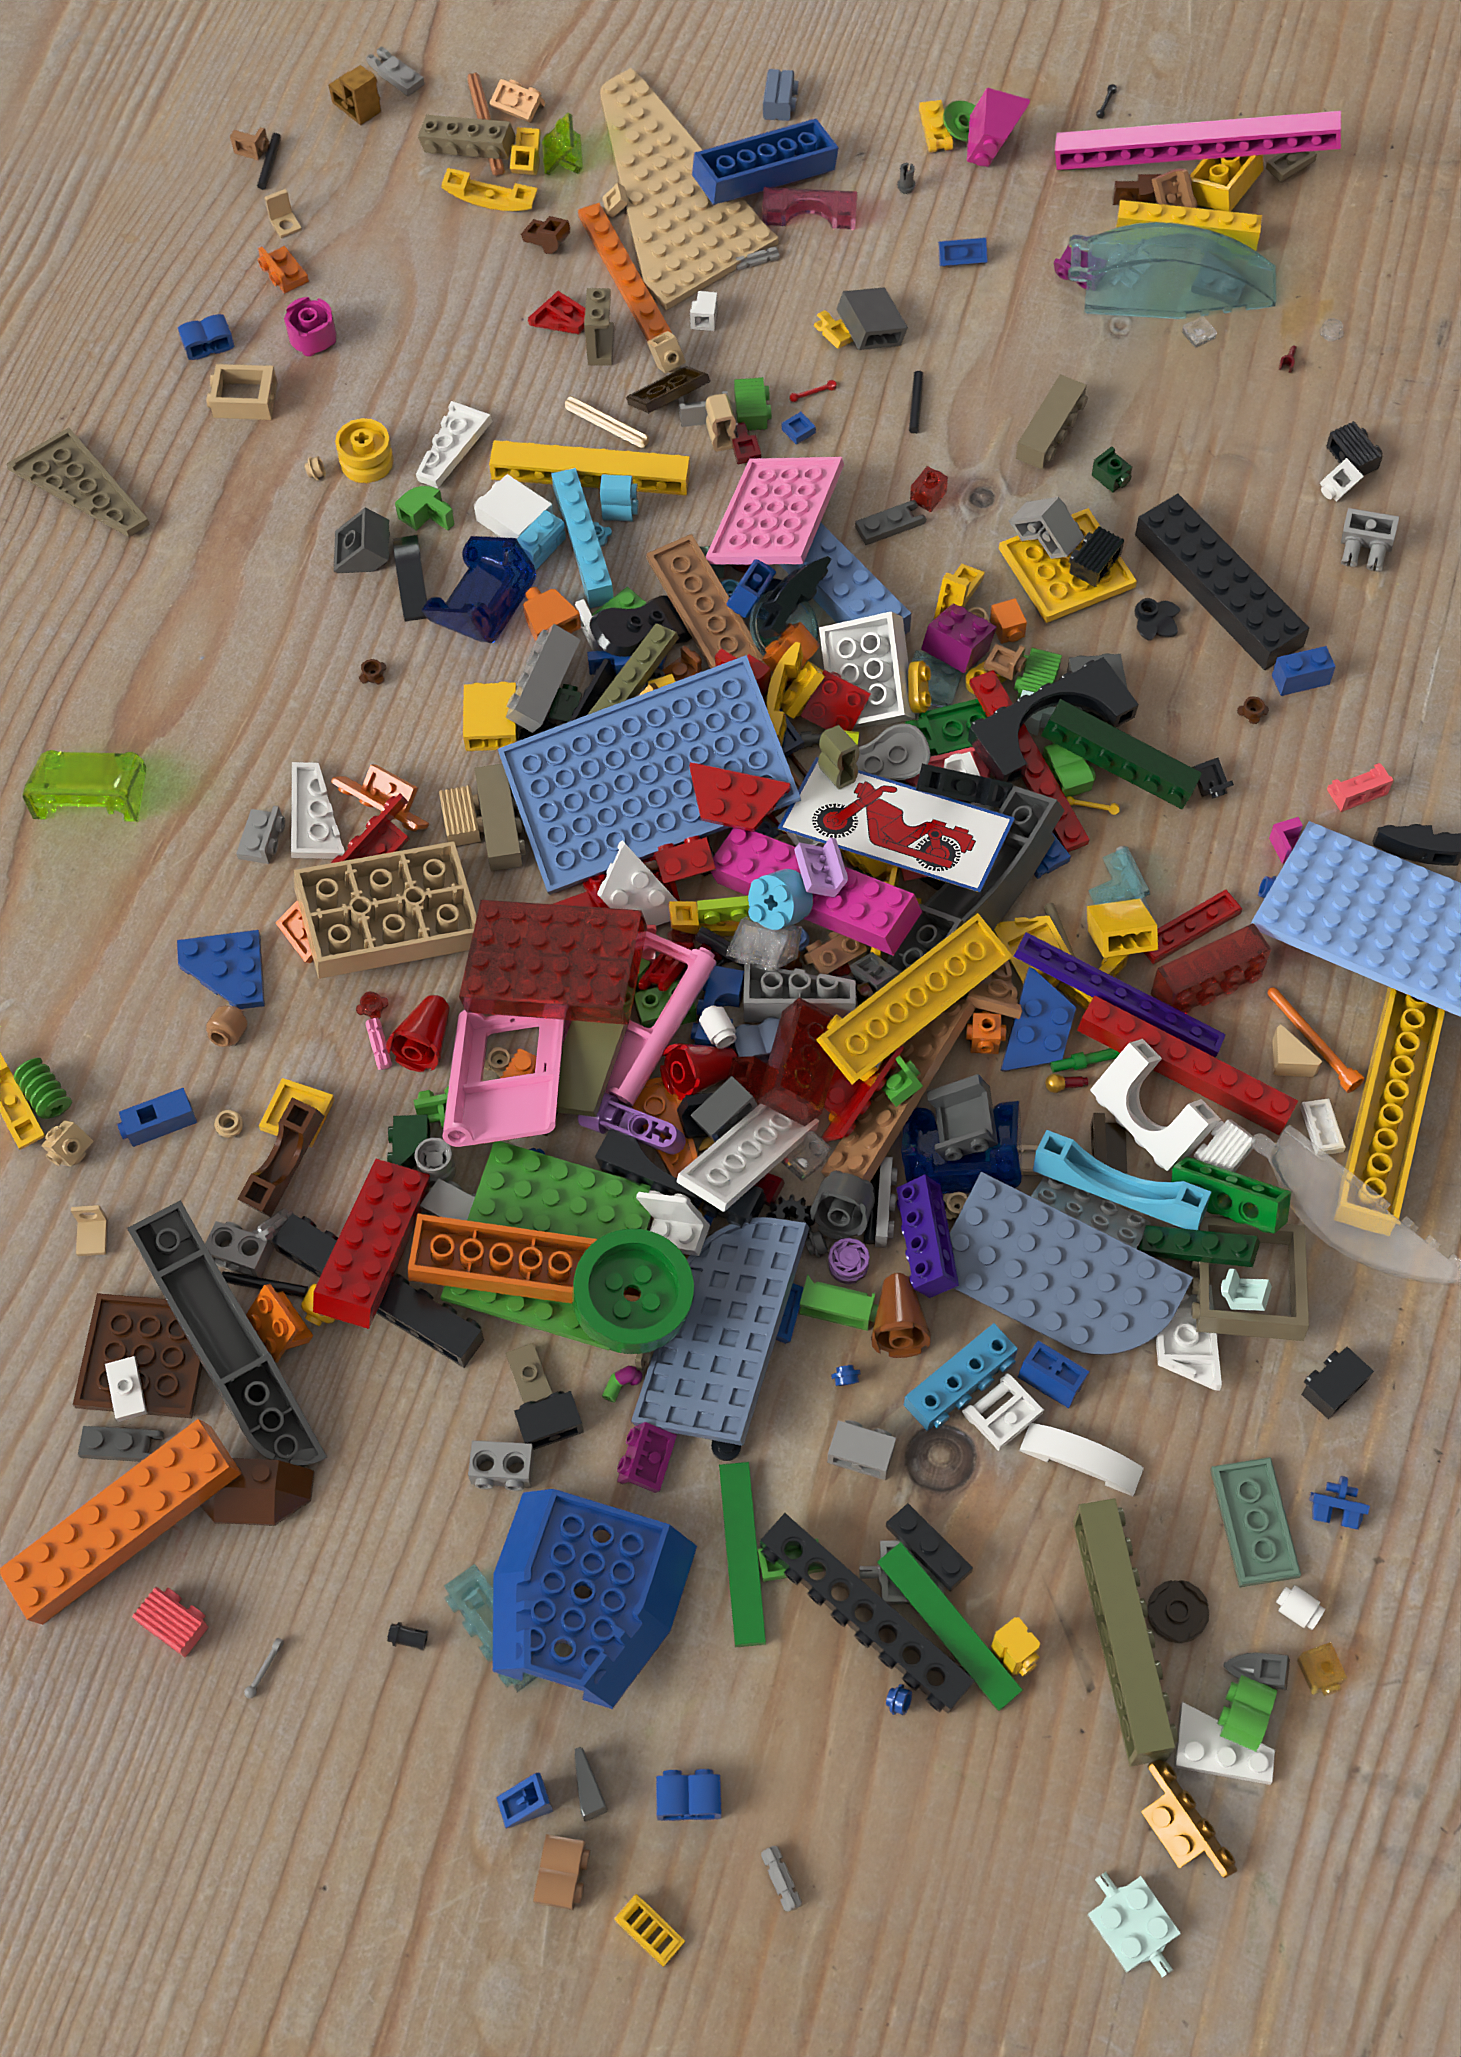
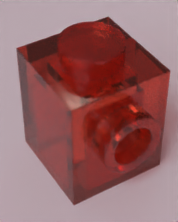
(929, 488)
(748, 1072)

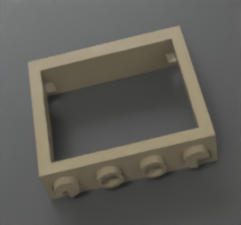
(1250, 1323)

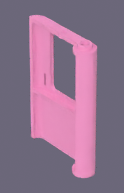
(644, 1046)

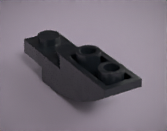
(791, 591)
(1419, 844)

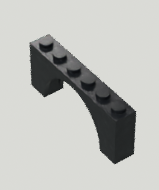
(1091, 688)

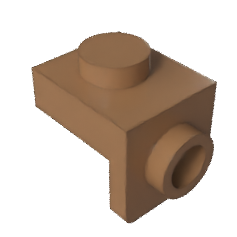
(1005, 661)

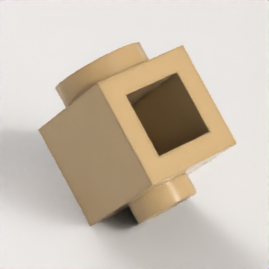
(666, 352)

